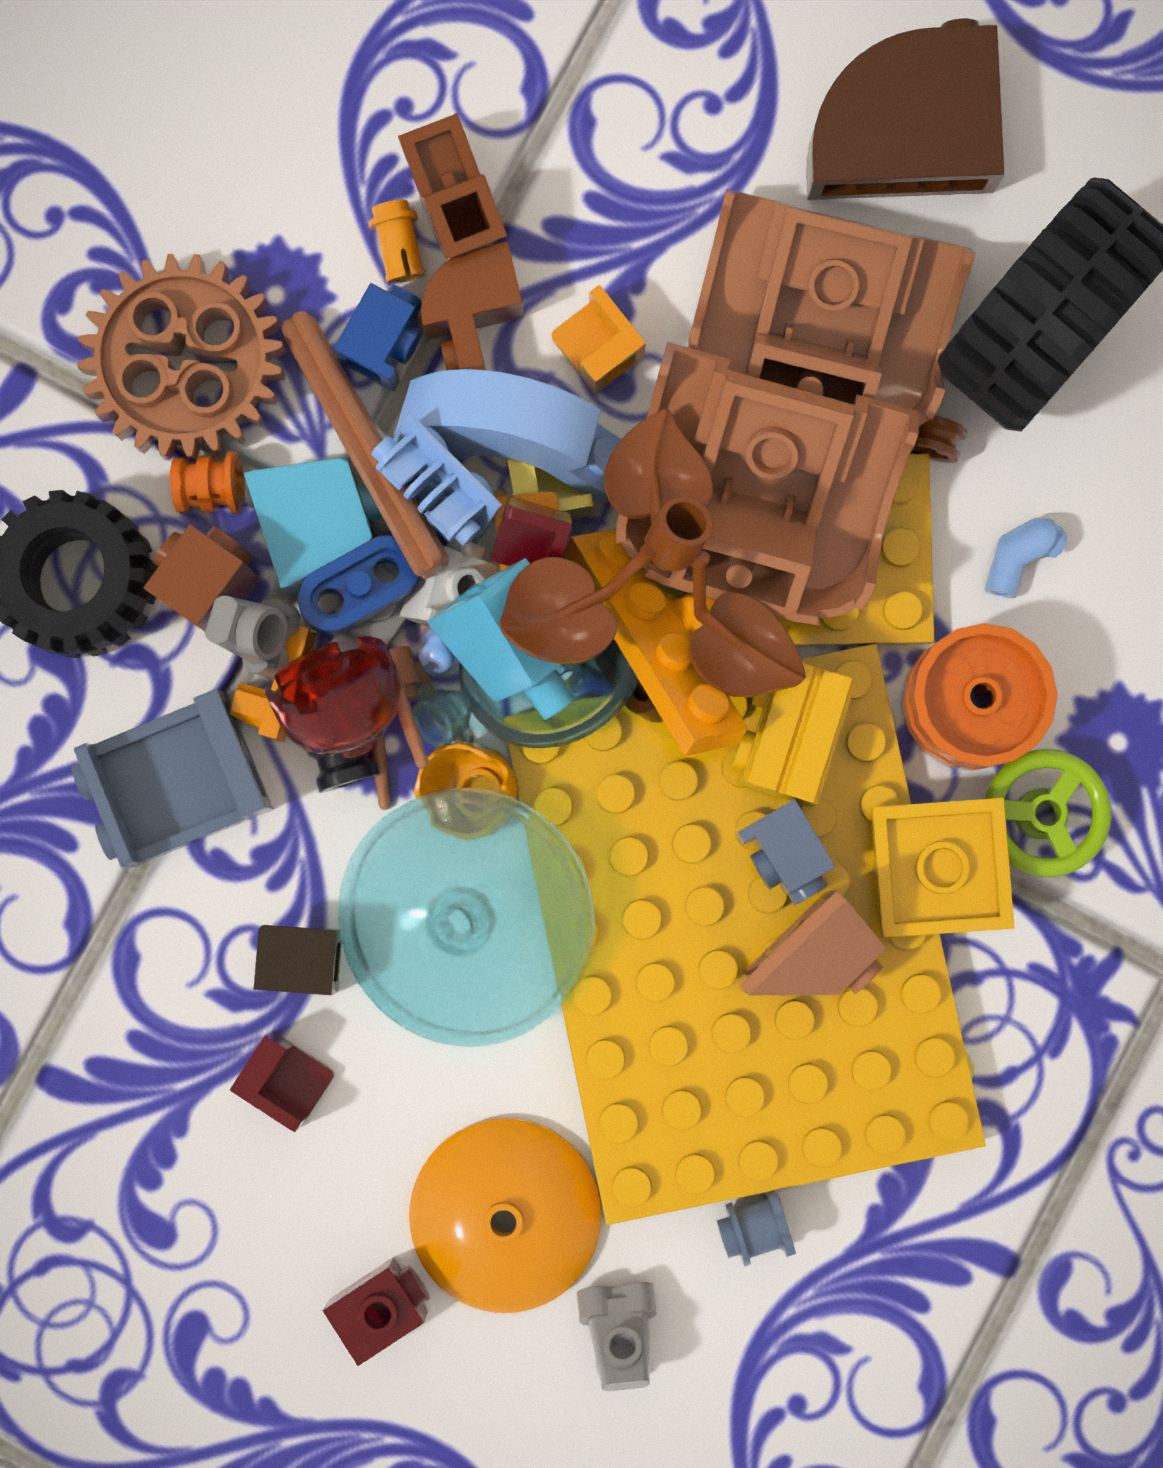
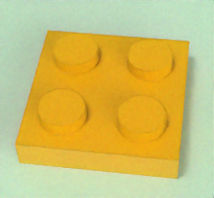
(942, 867)

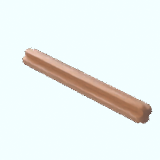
(359, 439)

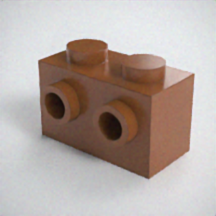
(198, 570)

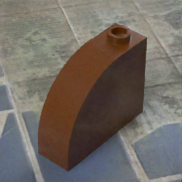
(912, 118)

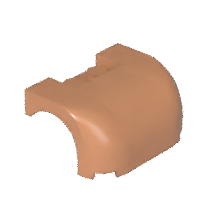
(829, 303)
(794, 486)

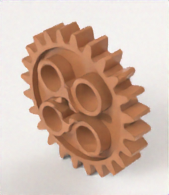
(194, 304)

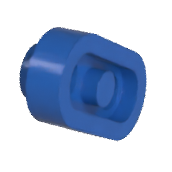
(356, 584)

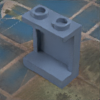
(171, 781)

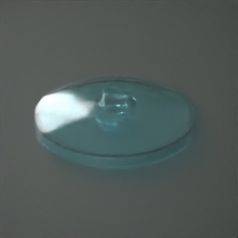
(466, 917)

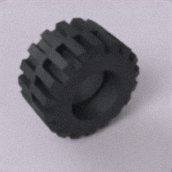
(116, 604)

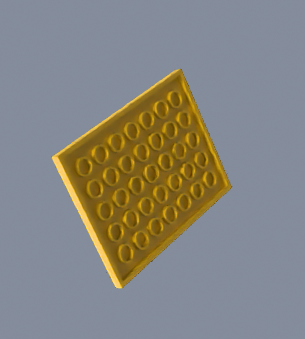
(677, 1069)

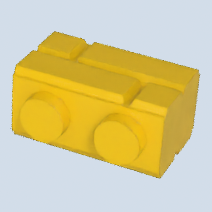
(795, 737)

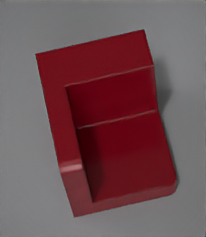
(530, 532)
(282, 1081)

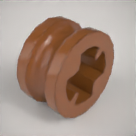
(939, 439)

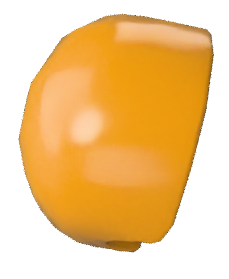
(466, 767)

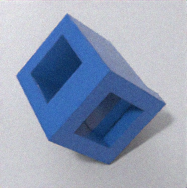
(381, 334)

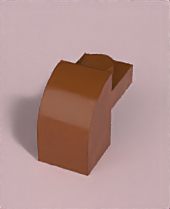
(451, 187)
(470, 294)

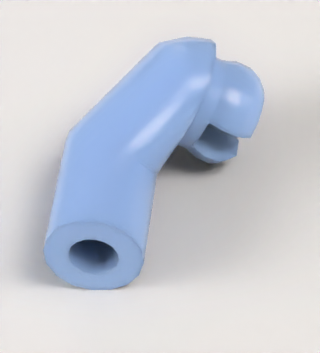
(1020, 546)
(435, 656)

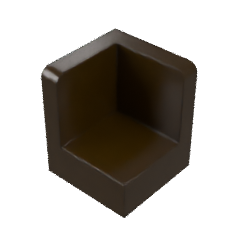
(298, 959)

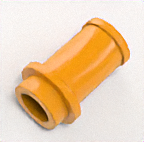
(397, 240)

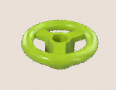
(1024, 811)

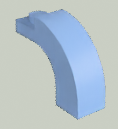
(517, 421)

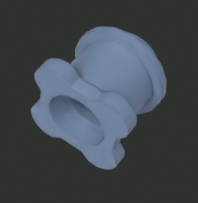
(756, 1229)

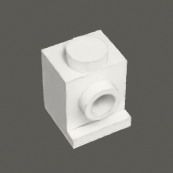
(435, 593)

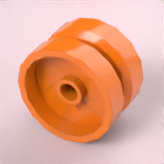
(999, 666)

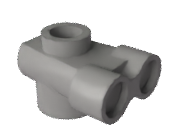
(254, 631)
(616, 1318)

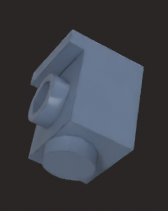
(788, 852)

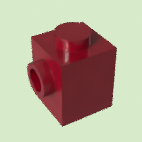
(378, 1310)

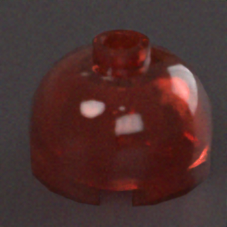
(337, 698)

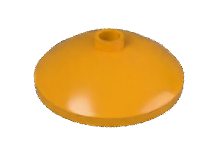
(512, 1169)

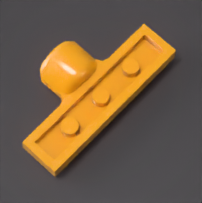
(655, 641)

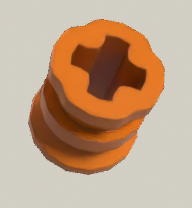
(208, 484)

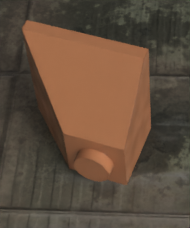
(817, 954)

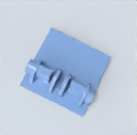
(451, 497)

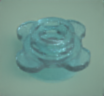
(443, 715)

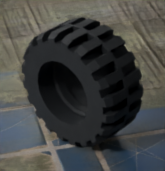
(1055, 304)

